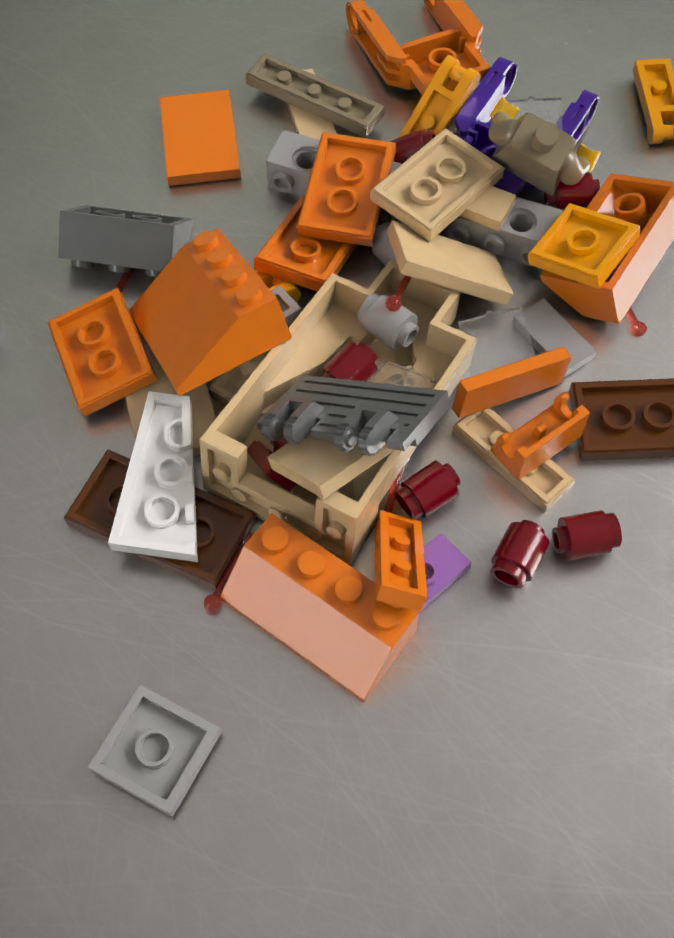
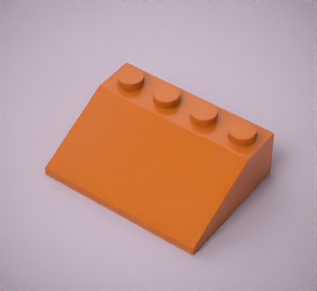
(207, 313)

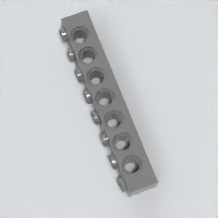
(290, 170)

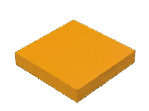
(584, 245)

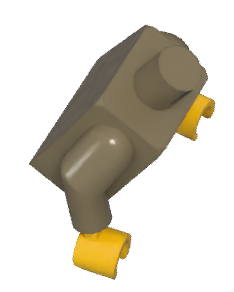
(537, 149)

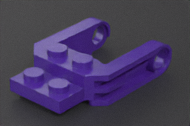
(474, 117)

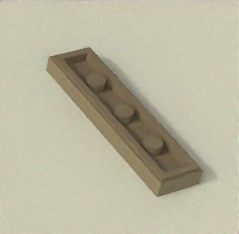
(315, 95)

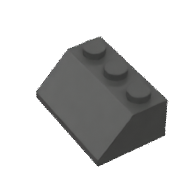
(121, 238)

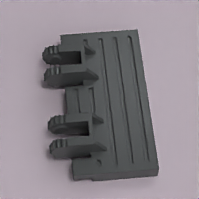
(354, 414)

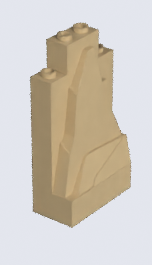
(318, 333)

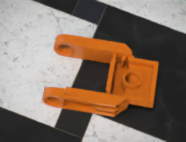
(418, 60)

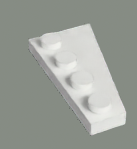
(159, 489)

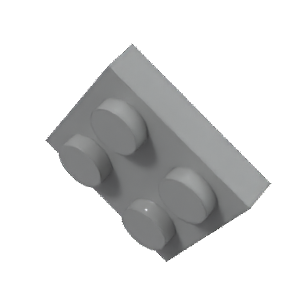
(155, 750)

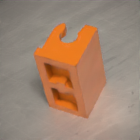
(540, 437)

